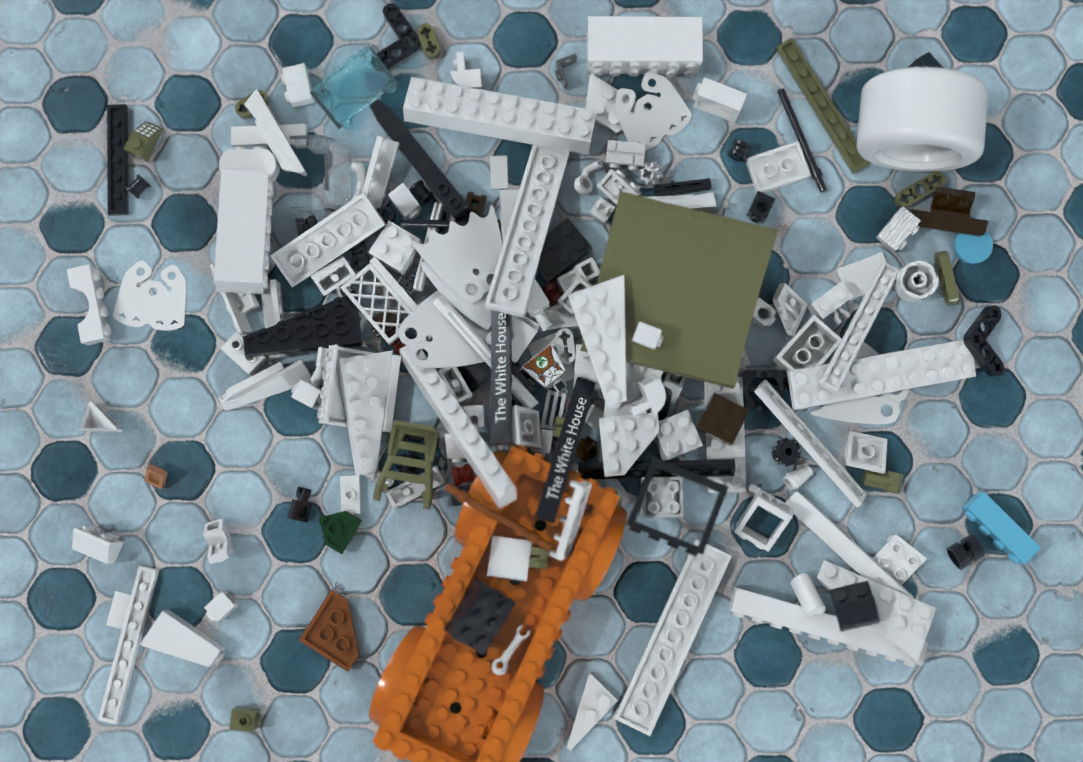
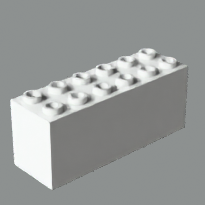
(644, 45)
(243, 231)

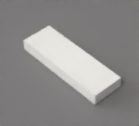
(409, 491)

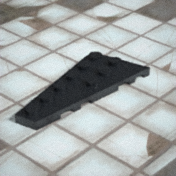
(317, 327)

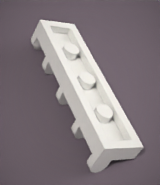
(572, 520)

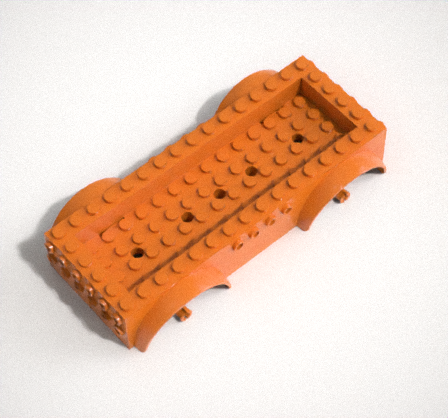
(415, 711)

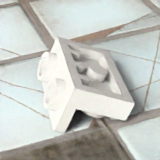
(615, 182)

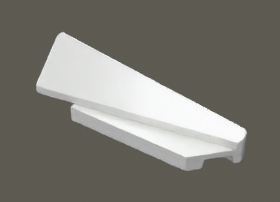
(273, 134)
(703, 202)
(265, 384)

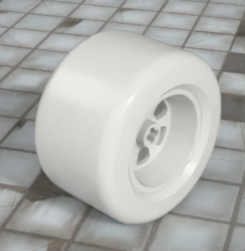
(922, 119)

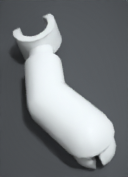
(359, 168)

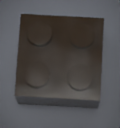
(722, 419)

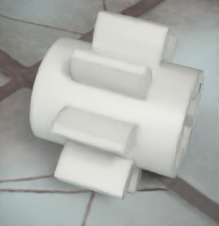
(656, 173)

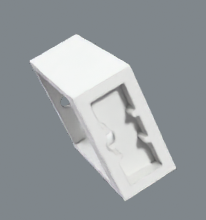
(718, 99)
(772, 505)

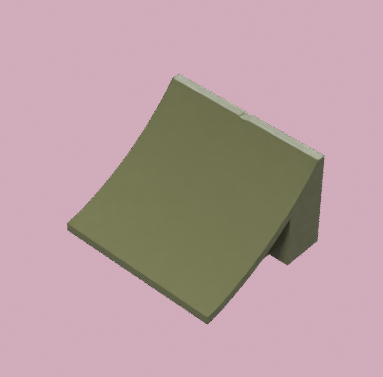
(690, 279)

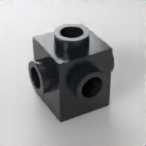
(779, 452)

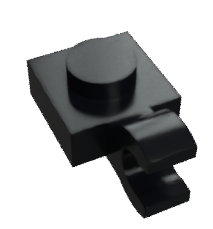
(300, 508)

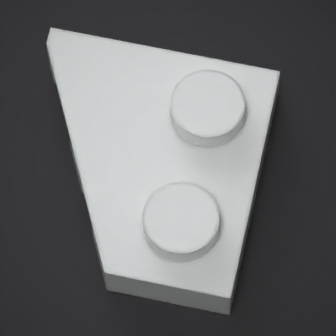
(789, 307)

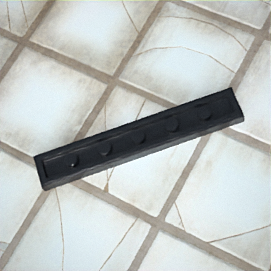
(117, 160)

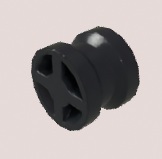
(739, 150)

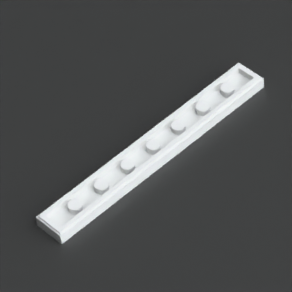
(858, 328)
(810, 443)
(841, 543)
(128, 645)

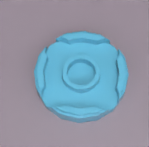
(973, 248)

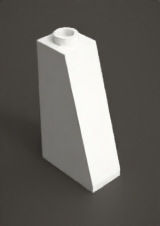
(180, 639)

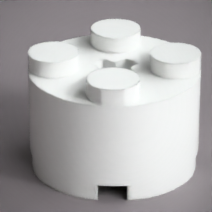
(925, 278)

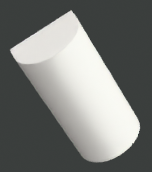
(807, 595)

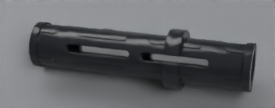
(681, 187)

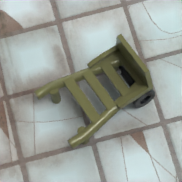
(417, 433)

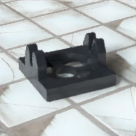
(749, 375)

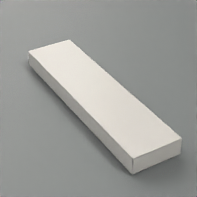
(251, 135)

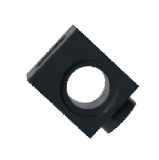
(763, 200)

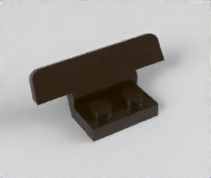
(951, 213)

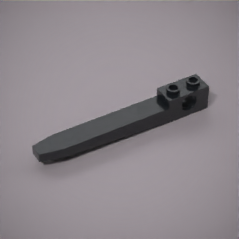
(420, 160)

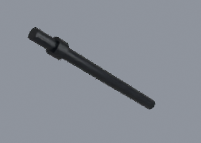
(816, 172)
(433, 223)

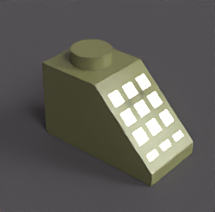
(143, 141)

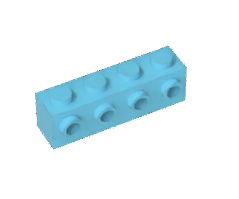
(1000, 528)

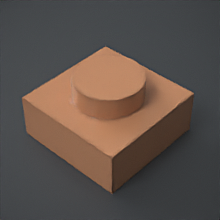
(155, 476)

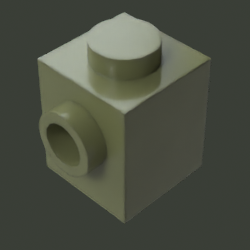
(245, 719)

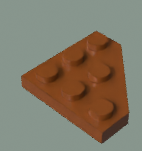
(333, 632)

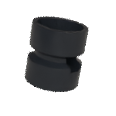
(967, 550)

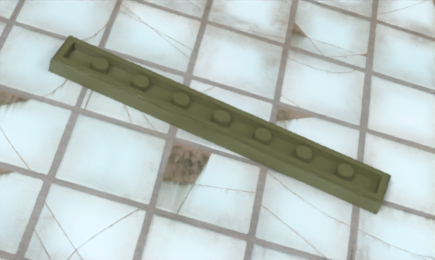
(821, 104)

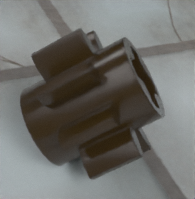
(586, 448)

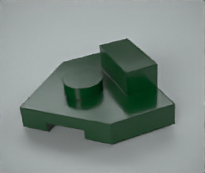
(339, 529)

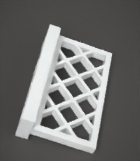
(391, 287)

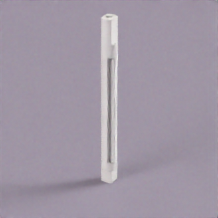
(481, 348)

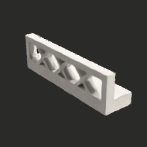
(380, 170)
(273, 309)

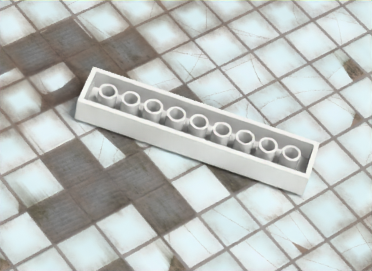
(499, 115)

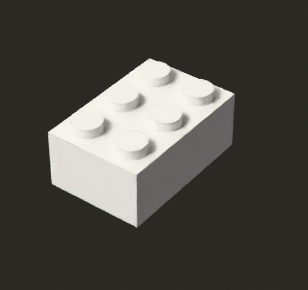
(808, 346)

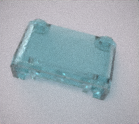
(353, 86)

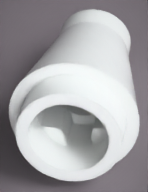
(796, 478)

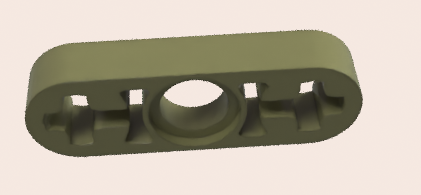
(927, 190)
(946, 278)

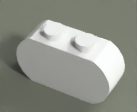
(253, 159)

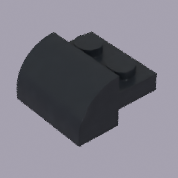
(854, 606)

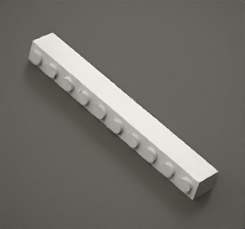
(461, 430)
(823, 625)

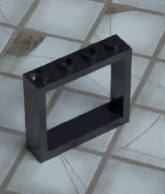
(687, 475)

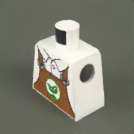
(546, 369)

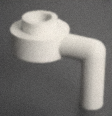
(583, 183)

